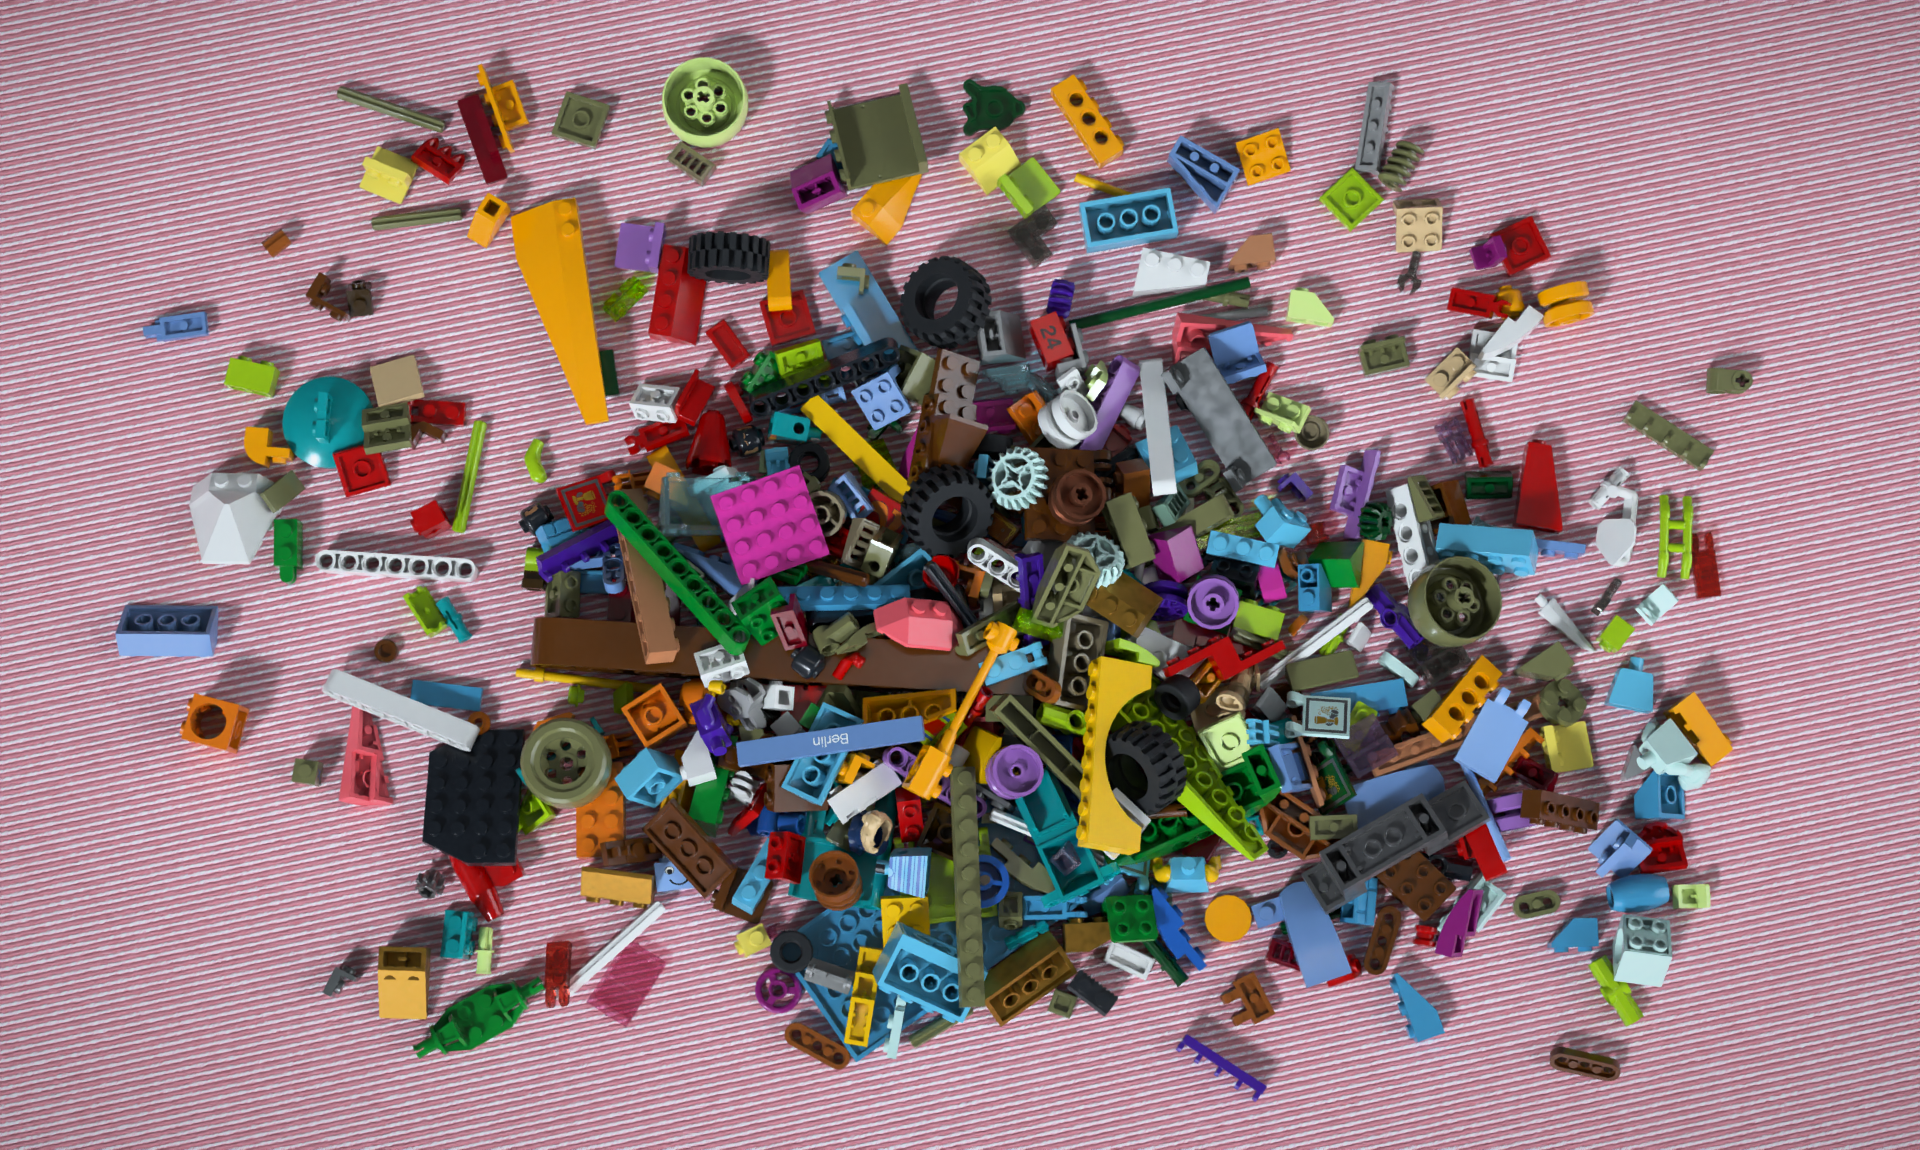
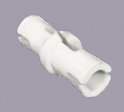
(1601, 496)

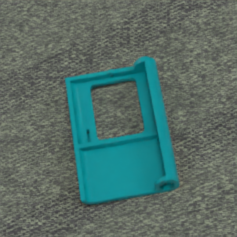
(817, 844)

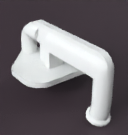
(1617, 536)

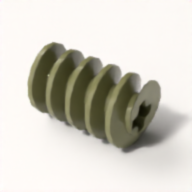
(1398, 165)

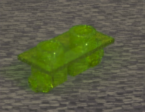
(632, 291)
(1023, 624)

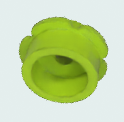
(575, 695)

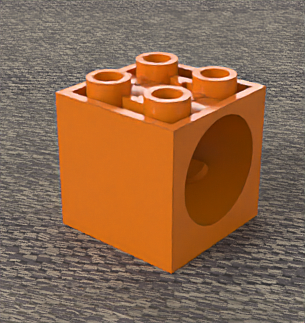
(655, 717)
(235, 722)

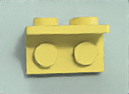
(388, 175)

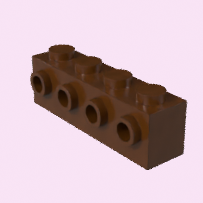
(1559, 810)

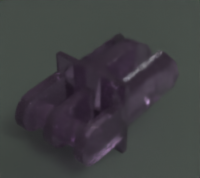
(1456, 440)

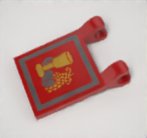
(585, 501)

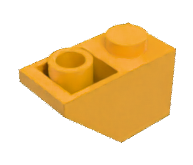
(488, 220)

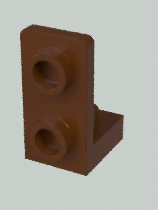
(320, 288)

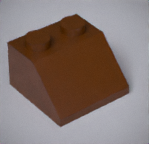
(1453, 504)

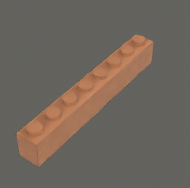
(648, 597)

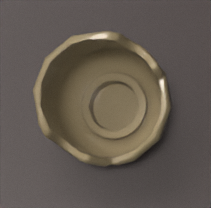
(1313, 434)

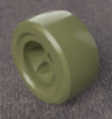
(1471, 584)
(550, 738)

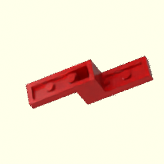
(1223, 657)

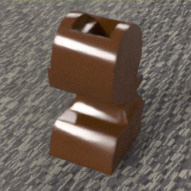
(1399, 723)

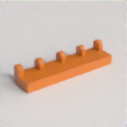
(1524, 744)

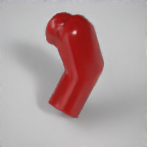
(845, 664)

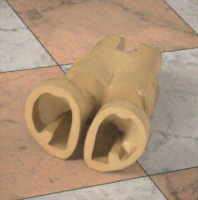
(1237, 695)

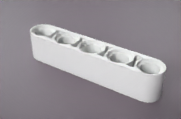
(988, 556)

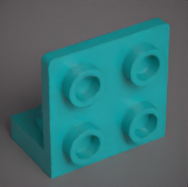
(458, 934)

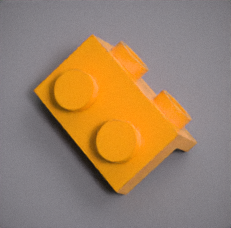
(851, 766)

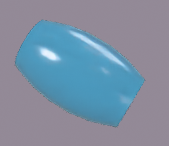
(1637, 893)

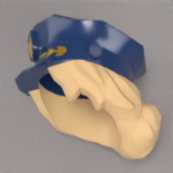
(869, 833)

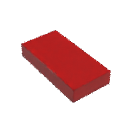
(728, 344)

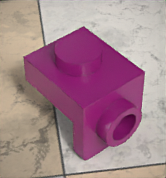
(1489, 254)

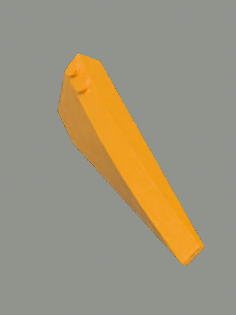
(556, 272)

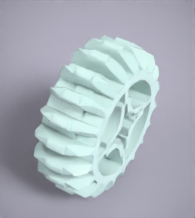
(1030, 478)
(1105, 553)

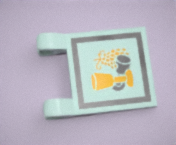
(1321, 716)

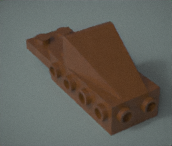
(948, 416)

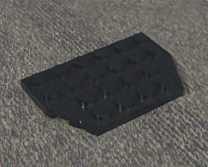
(476, 799)

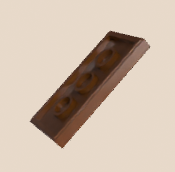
(689, 848)

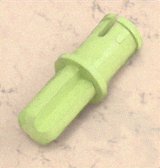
(484, 950)

